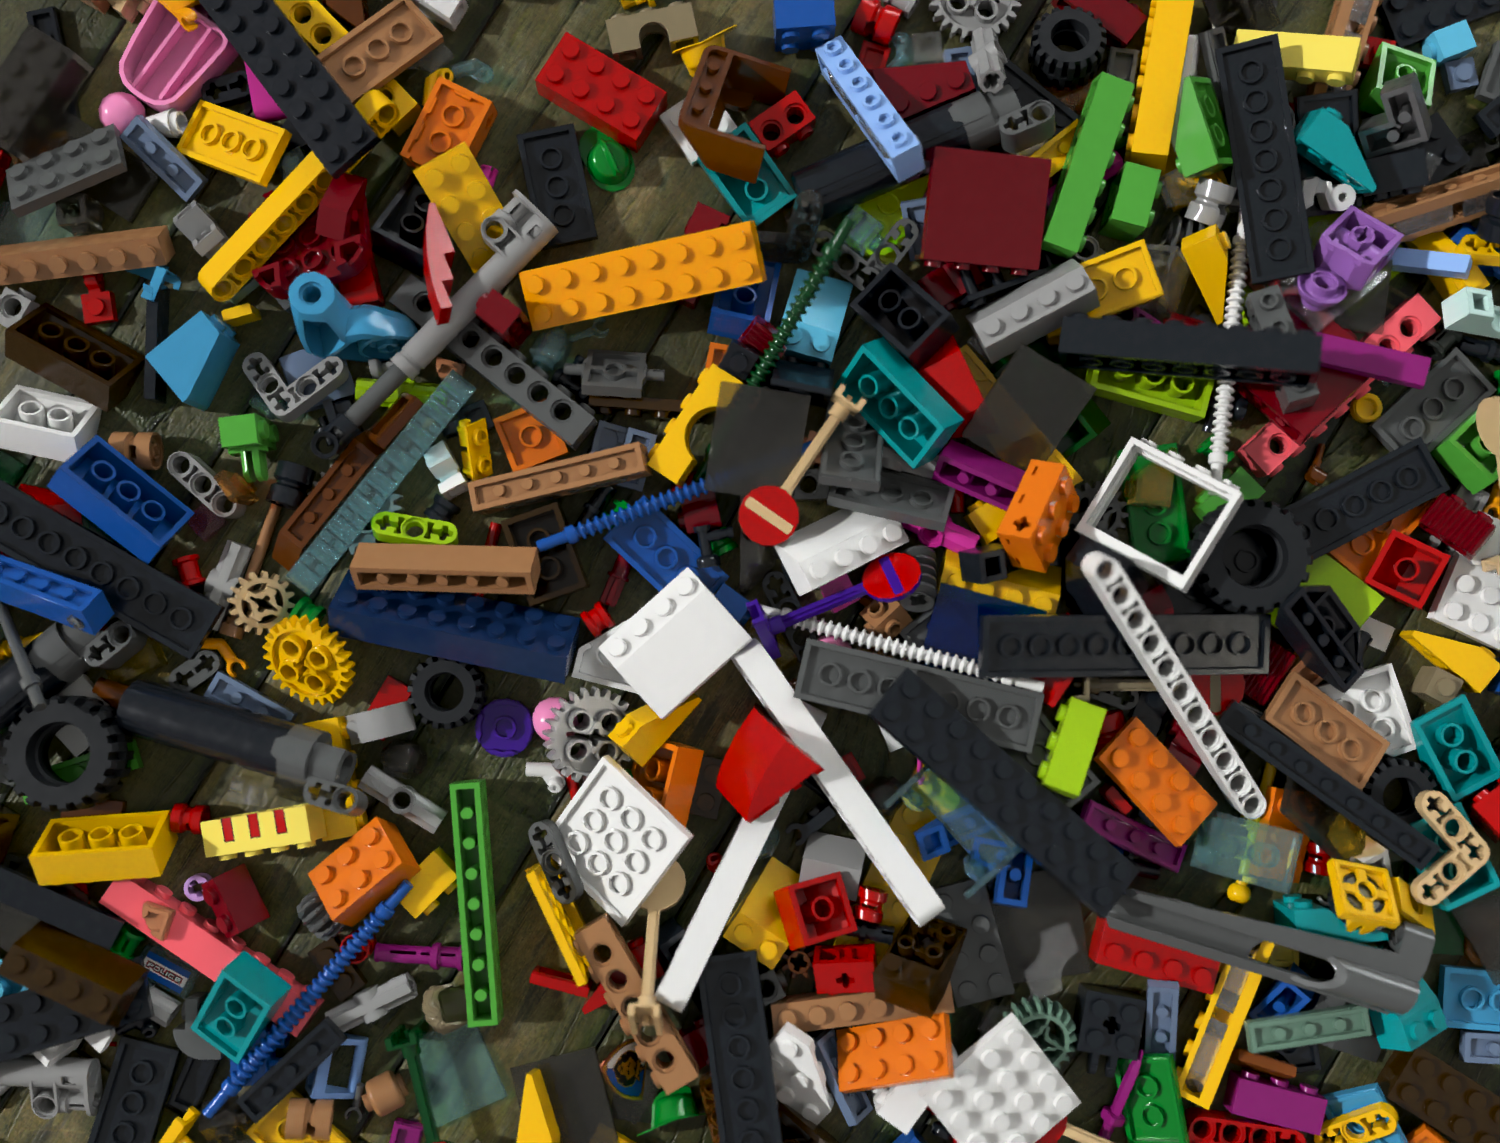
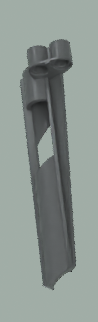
(1363, 976)

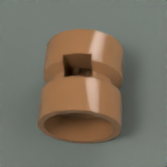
(142, 449)
(309, 1119)

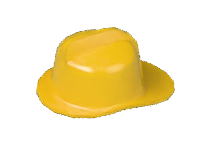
(692, 53)

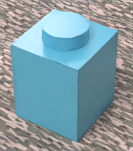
(1449, 43)

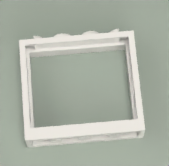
(1174, 463)

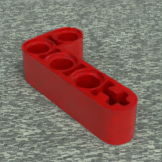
(1242, 1130)

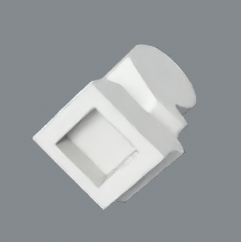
(1329, 196)
(446, 470)

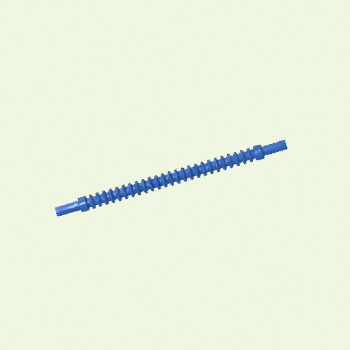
(572, 534)
(232, 1085)

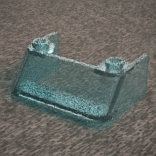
(986, 845)

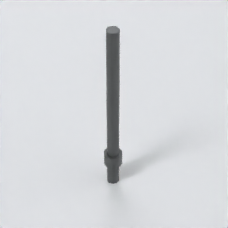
(30, 682)

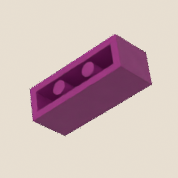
(978, 474)
(1275, 1101)

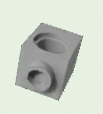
(10, 300)

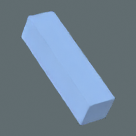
(1432, 263)

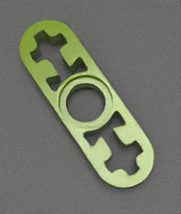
(391, 535)

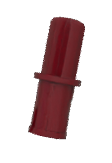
(616, 582)

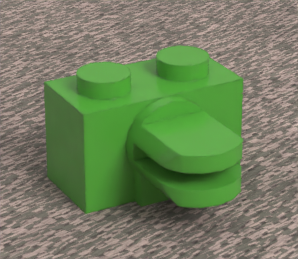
(251, 439)

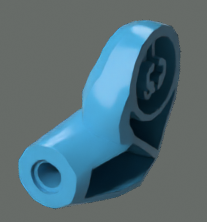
(336, 328)

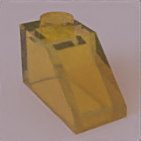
(1150, 486)

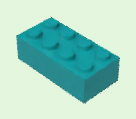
(899, 403)

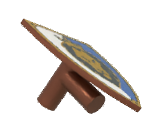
(625, 1071)

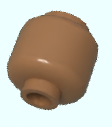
(385, 1093)

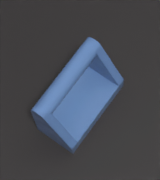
(316, 1081)

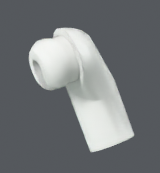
(551, 776)

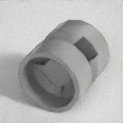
(1210, 202)

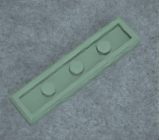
(1307, 1028)

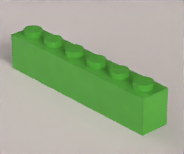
(1086, 164)

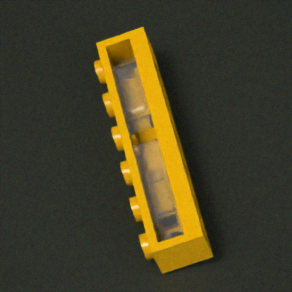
(1219, 1029)

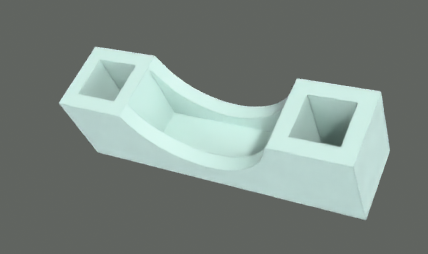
(1472, 312)

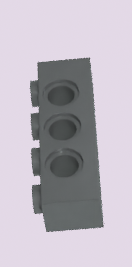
(1268, 309)

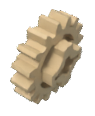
(267, 592)

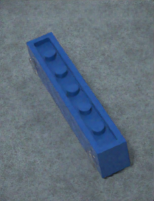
(53, 596)

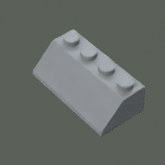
(1033, 309)

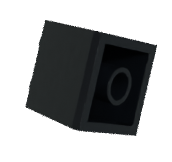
(1079, 592)

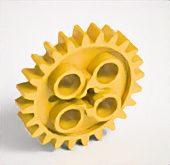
(309, 659)

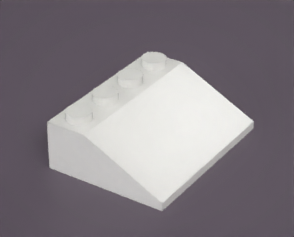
(675, 643)

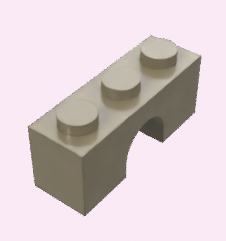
(673, 22)

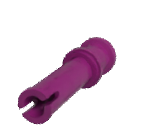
(435, 956)

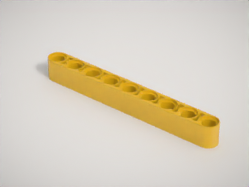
(283, 211)

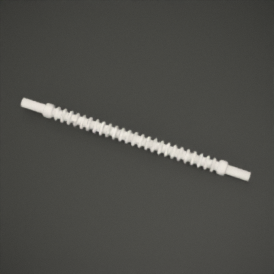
(1218, 457)
(903, 649)

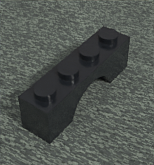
(992, 563)

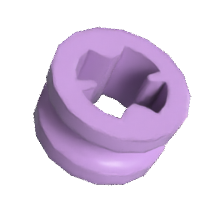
(188, 886)

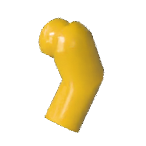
(431, 80)

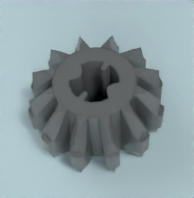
(316, 917)

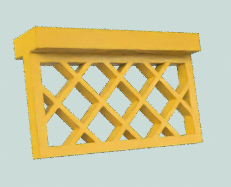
(562, 919)

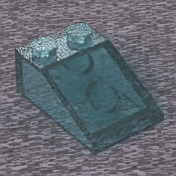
(1247, 850)

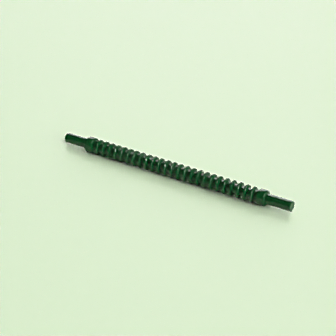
(831, 252)

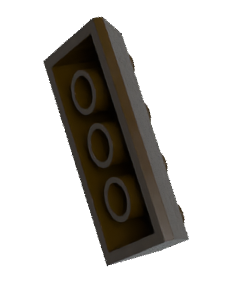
(74, 356)
(74, 973)

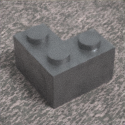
(1402, 123)

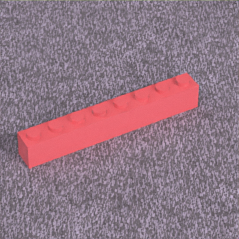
(196, 938)

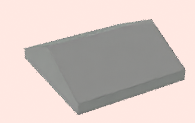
(831, 854)

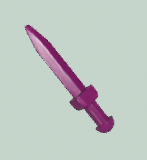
(1113, 1114)

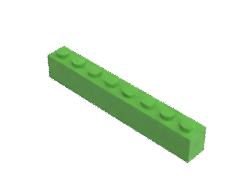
(476, 902)

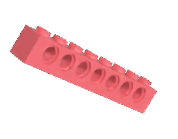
(1420, 322)

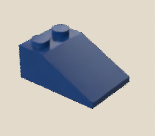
(738, 307)

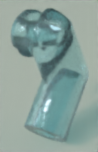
(904, 50)
(474, 68)
(259, 404)

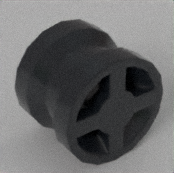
(442, 509)

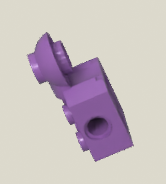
(1347, 258)

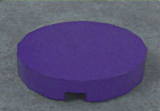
(504, 727)

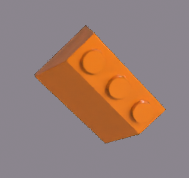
(671, 777)

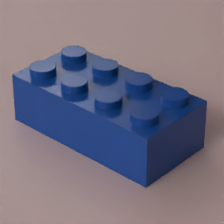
(120, 499)

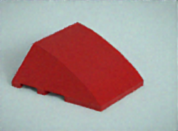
(953, 380)
(762, 766)

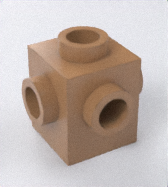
(885, 618)

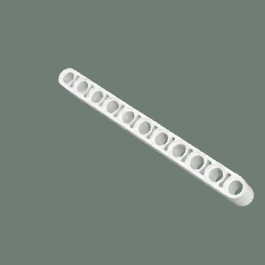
(1167, 678)
(839, 784)
(718, 902)

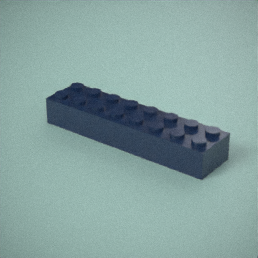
(459, 628)

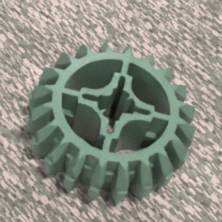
(1035, 1019)

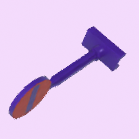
(884, 579)

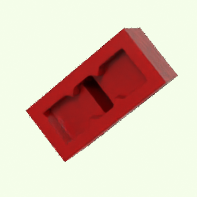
(776, 120)

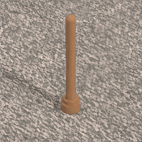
(229, 627)

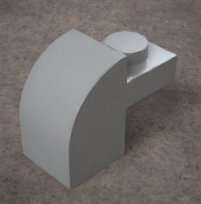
(200, 229)
(380, 723)

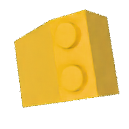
(757, 919)

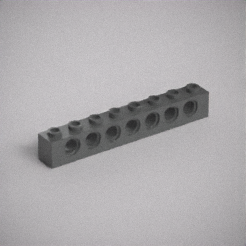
(573, 431)

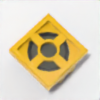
(1360, 894)

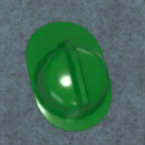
(606, 160)
(671, 1107)

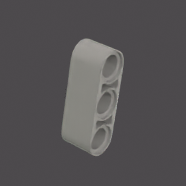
(194, 479)

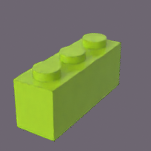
(1071, 747)

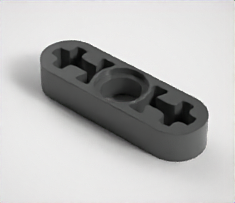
(567, 865)

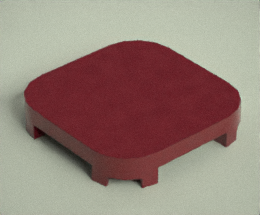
(316, 253)

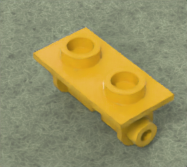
(477, 457)

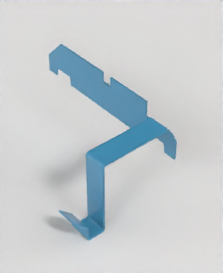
(157, 276)

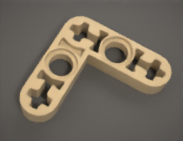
(1456, 854)

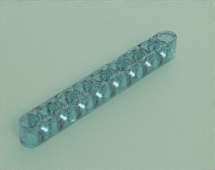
(380, 482)

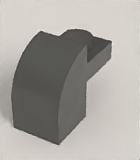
(187, 1039)

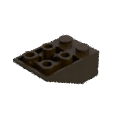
(919, 965)

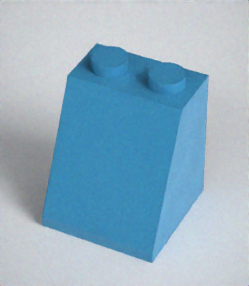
(196, 358)

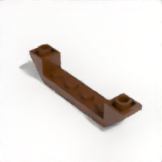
(326, 499)

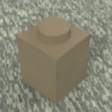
(1435, 685)

